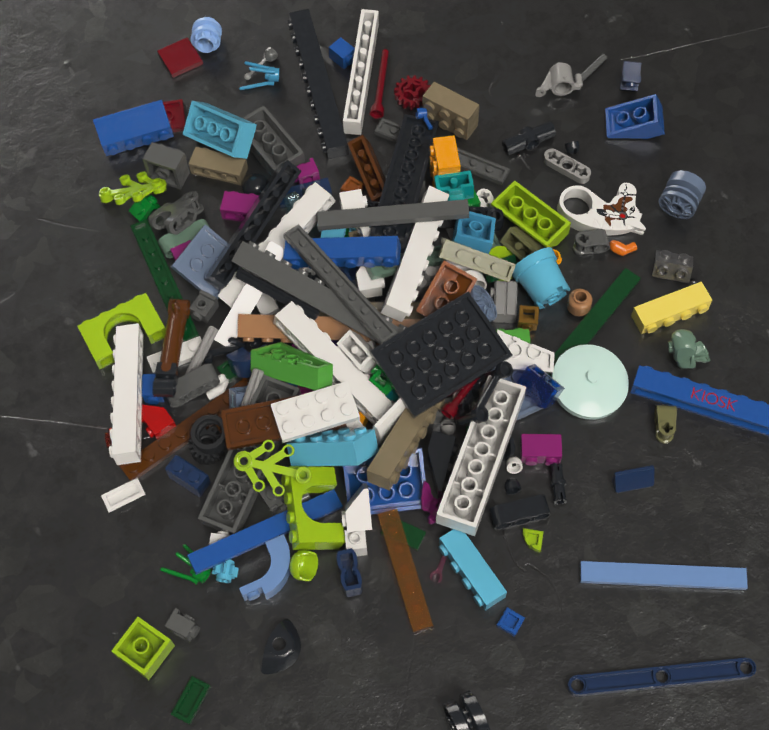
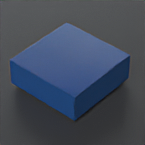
(510, 622)

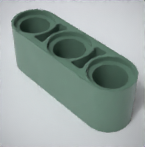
(170, 240)

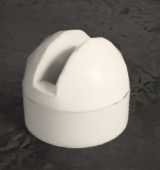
(514, 469)

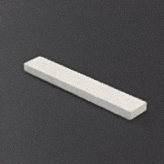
(244, 304)

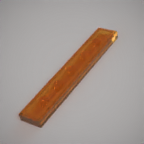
(405, 570)

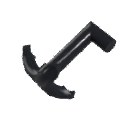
(237, 344)

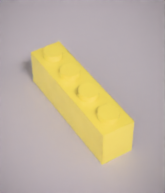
(671, 308)

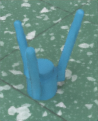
(271, 75)

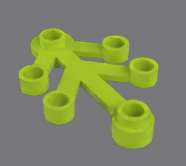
(133, 190)
(268, 467)

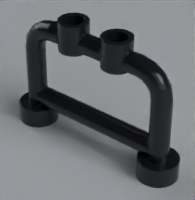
(480, 413)

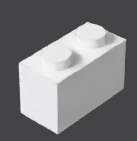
(357, 350)

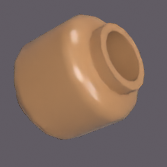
(579, 302)

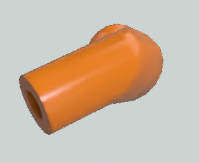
(622, 249)

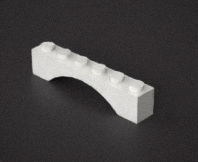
(368, 287)

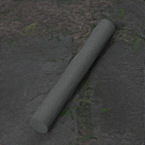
(593, 67)

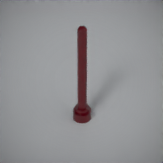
(377, 108)
(450, 409)

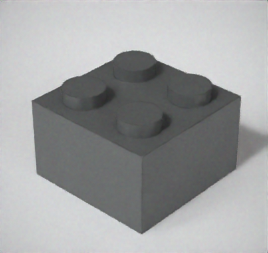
(166, 164)

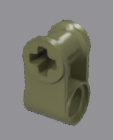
(665, 421)

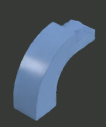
(277, 574)

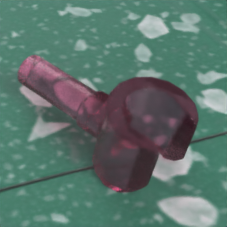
(439, 569)

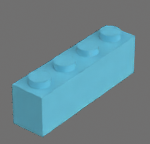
(472, 568)

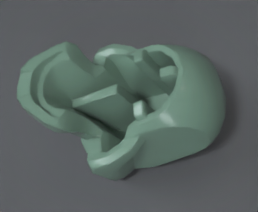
(685, 349)

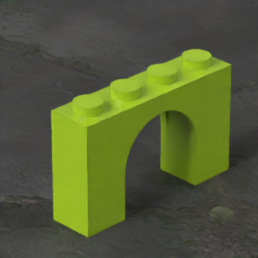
(137, 310)
(305, 532)

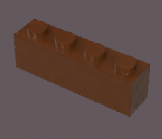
(368, 166)

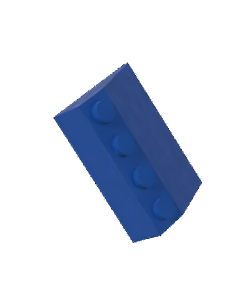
(402, 496)

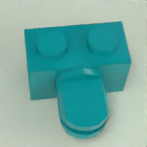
(457, 185)

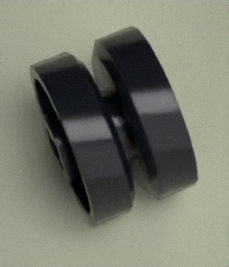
(468, 717)

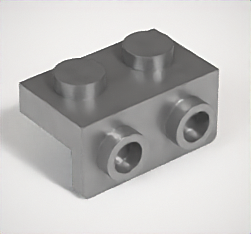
(673, 266)

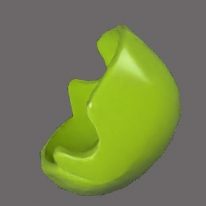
(303, 565)

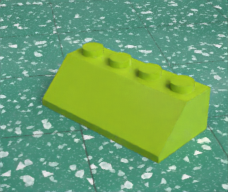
(532, 215)

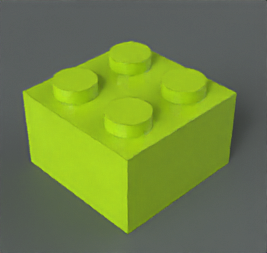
(143, 648)

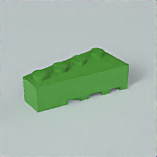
(292, 366)

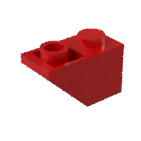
(157, 420)

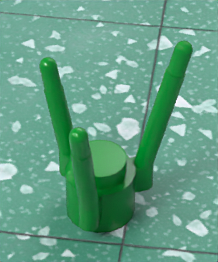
(201, 577)

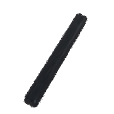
(275, 292)

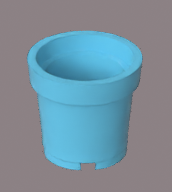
(541, 277)

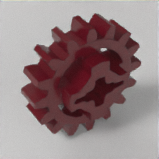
(411, 91)

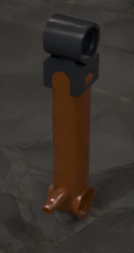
(167, 369)

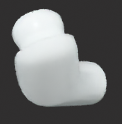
(219, 389)

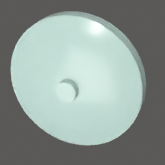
(592, 381)

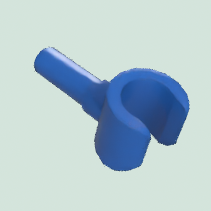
(422, 114)

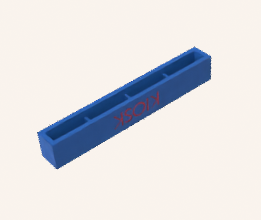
(702, 399)

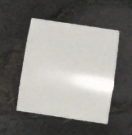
(387, 422)

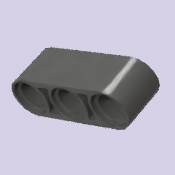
(194, 384)

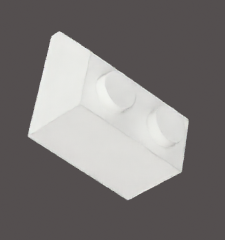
(357, 511)

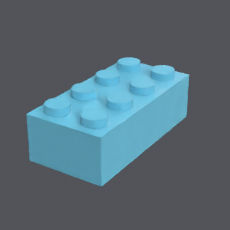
(219, 129)
(334, 448)

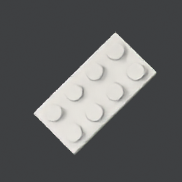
(315, 411)

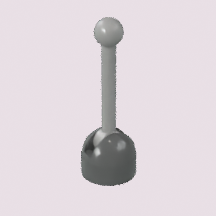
(269, 55)

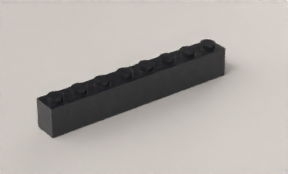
(253, 223)

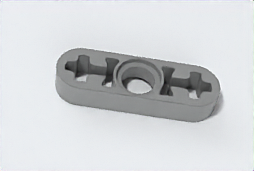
(559, 156)

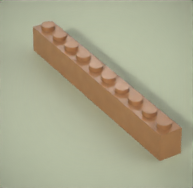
(262, 327)

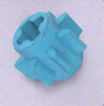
(225, 571)

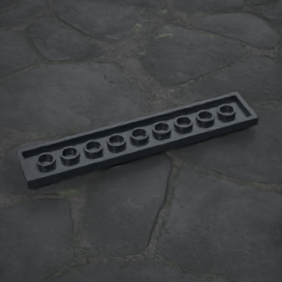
(406, 173)

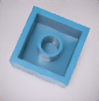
(475, 231)

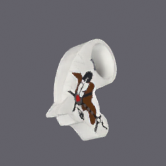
(615, 217)

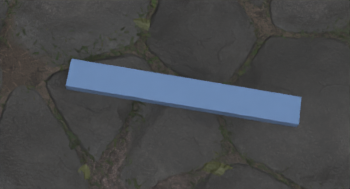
(663, 575)

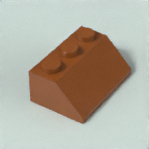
(446, 286)

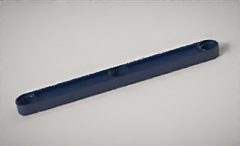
(676, 676)

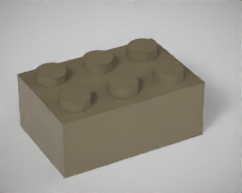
(451, 110)

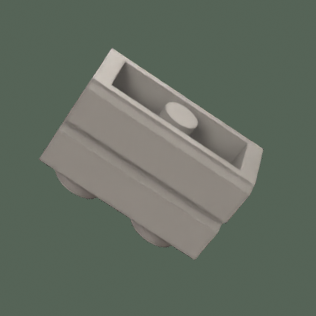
(505, 301)

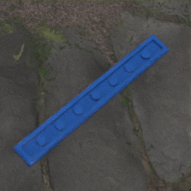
(259, 533)

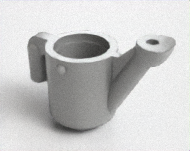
(560, 81)

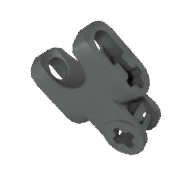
(180, 213)

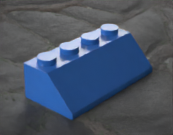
(133, 128)

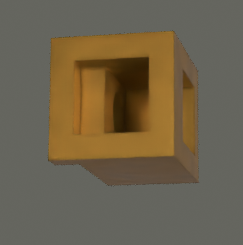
(528, 321)

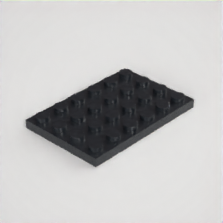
(440, 354)

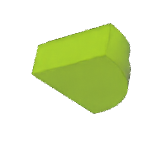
(533, 539)

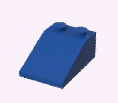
(635, 119)

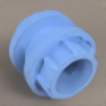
(206, 34)

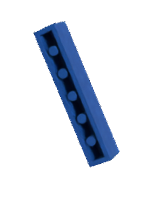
(352, 251)

